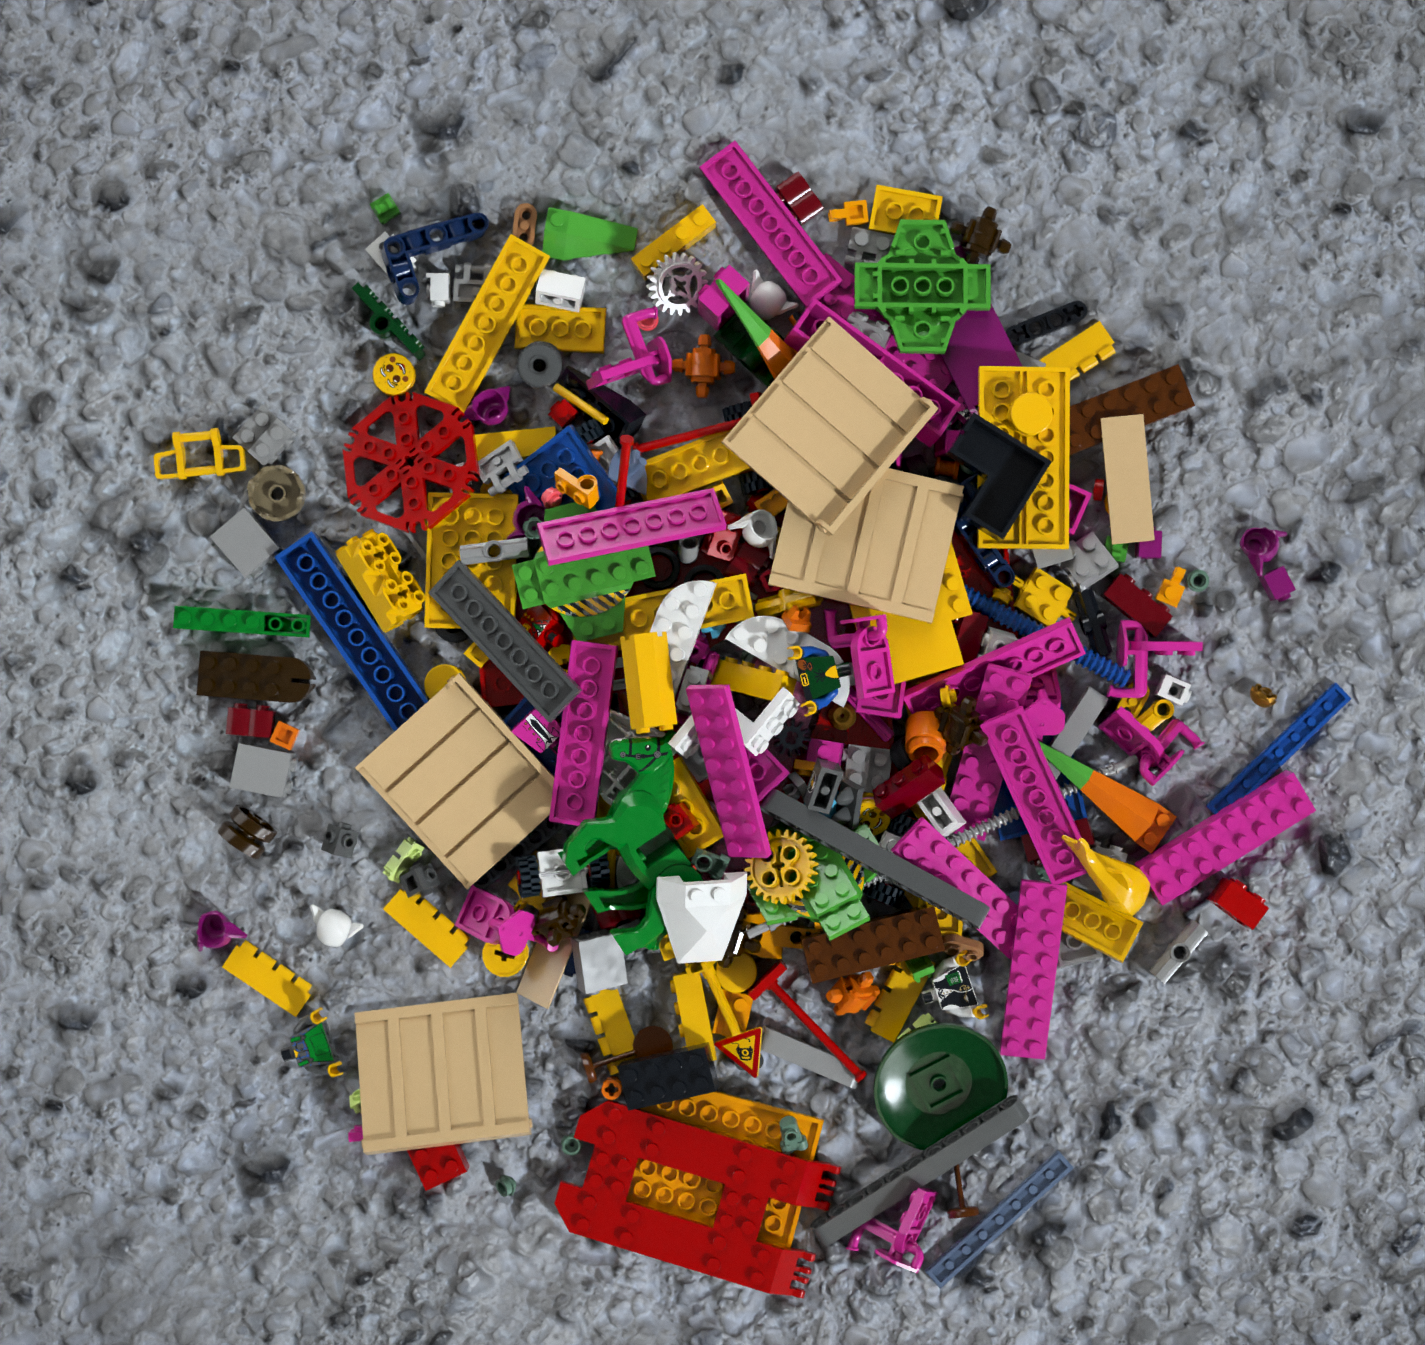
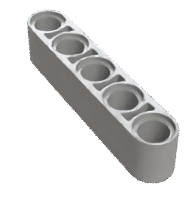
(1078, 724)
(806, 1055)

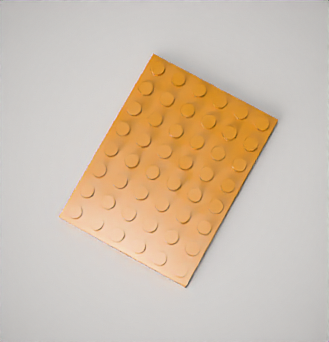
(700, 1197)

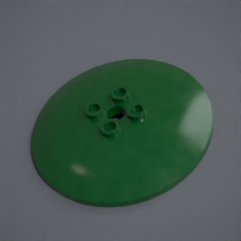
(905, 1079)

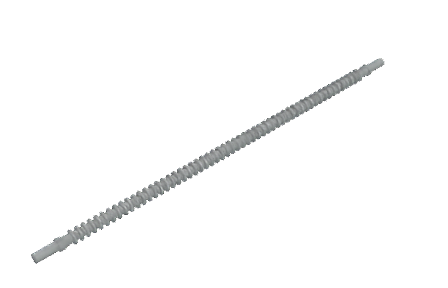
(1112, 769)

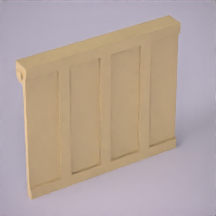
(829, 426)
(884, 552)
(461, 780)
(441, 1074)

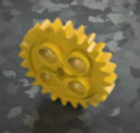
(801, 864)

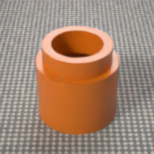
(923, 736)

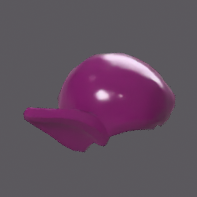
(489, 406)
(529, 508)
(1260, 546)
(216, 930)

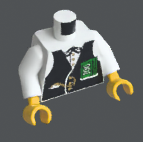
(954, 989)

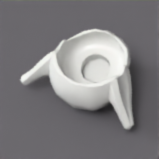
(768, 298)
(758, 529)
(333, 926)

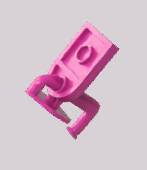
(655, 356)
(1139, 650)
(868, 652)
(1044, 705)
(1149, 750)
(497, 922)
(905, 1238)

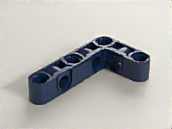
(419, 242)
(988, 560)

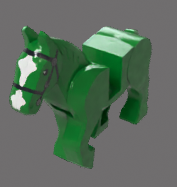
(630, 823)

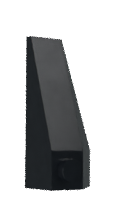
(623, 414)

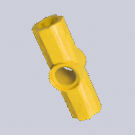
(785, 599)

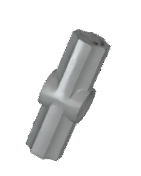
(480, 552)
(1188, 940)

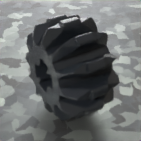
(798, 740)

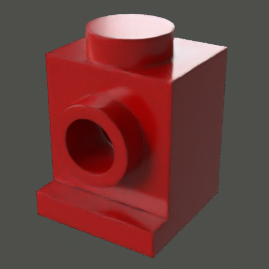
(563, 413)
(687, 820)

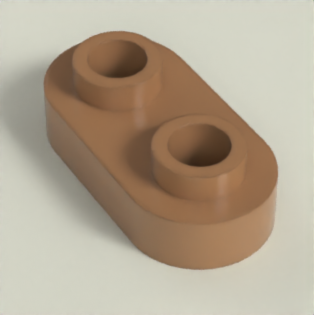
(523, 226)
(956, 944)

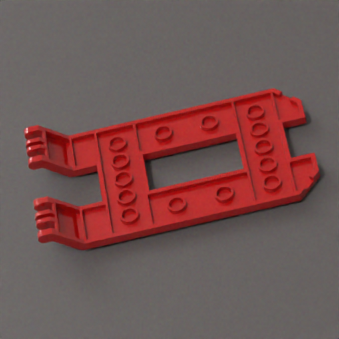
(722, 1250)

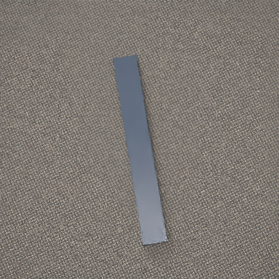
(999, 1219)

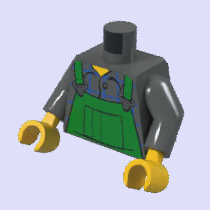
(313, 1046)

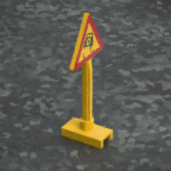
(742, 1046)

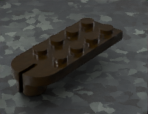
(253, 677)

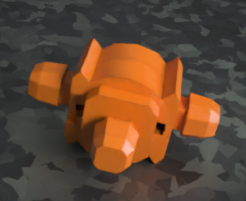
(703, 366)
(853, 993)

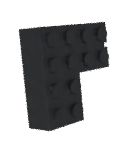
(1008, 473)

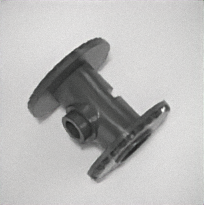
(527, 369)

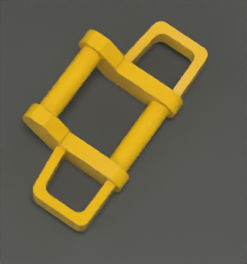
(184, 472)

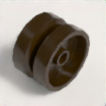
(247, 831)

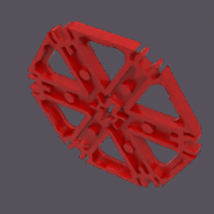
(425, 467)

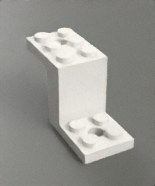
(754, 734)

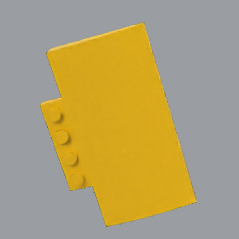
(923, 647)

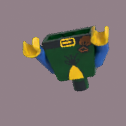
(818, 676)

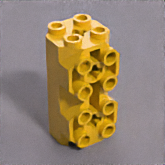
(375, 573)
(648, 682)

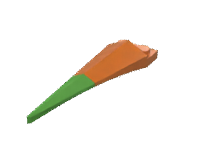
(770, 345)
(1133, 813)

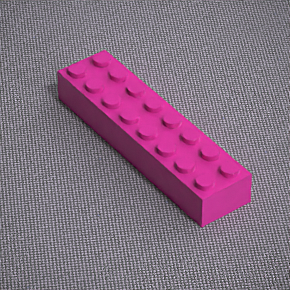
(814, 317)
(1225, 837)

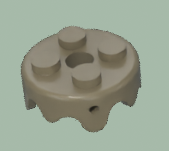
(261, 489)

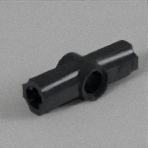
(1092, 622)

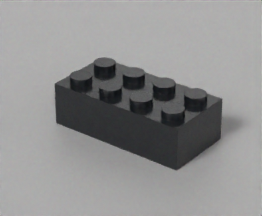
(668, 1076)

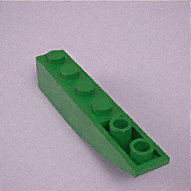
(241, 621)

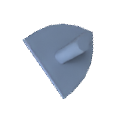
(636, 471)

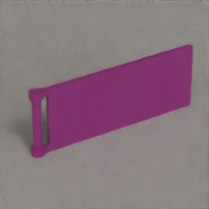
(976, 342)

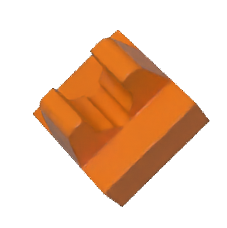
(797, 620)
(284, 735)

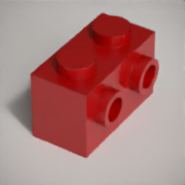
(723, 543)

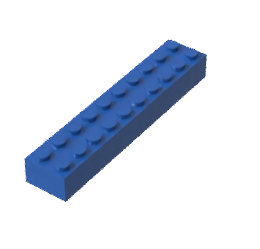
(353, 629)

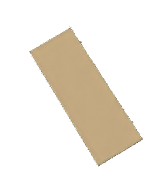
(1127, 479)
(547, 967)

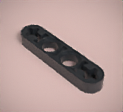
(1044, 321)

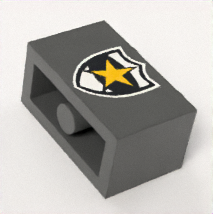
(823, 786)

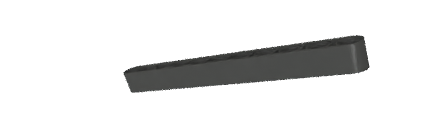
(875, 858)
(919, 1170)

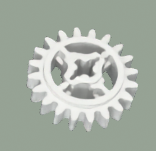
(665, 271)

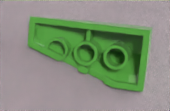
(579, 235)

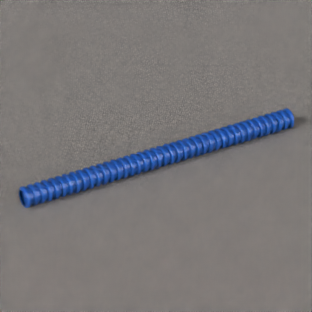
(1027, 627)

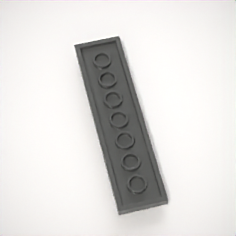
(505, 641)

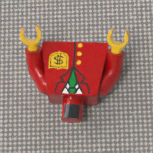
(544, 625)

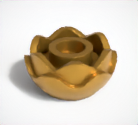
(1262, 696)
(838, 722)

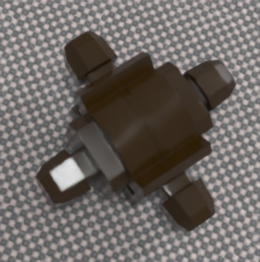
(980, 236)
(961, 725)
(558, 919)
(739, 941)

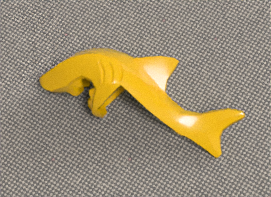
(1120, 883)

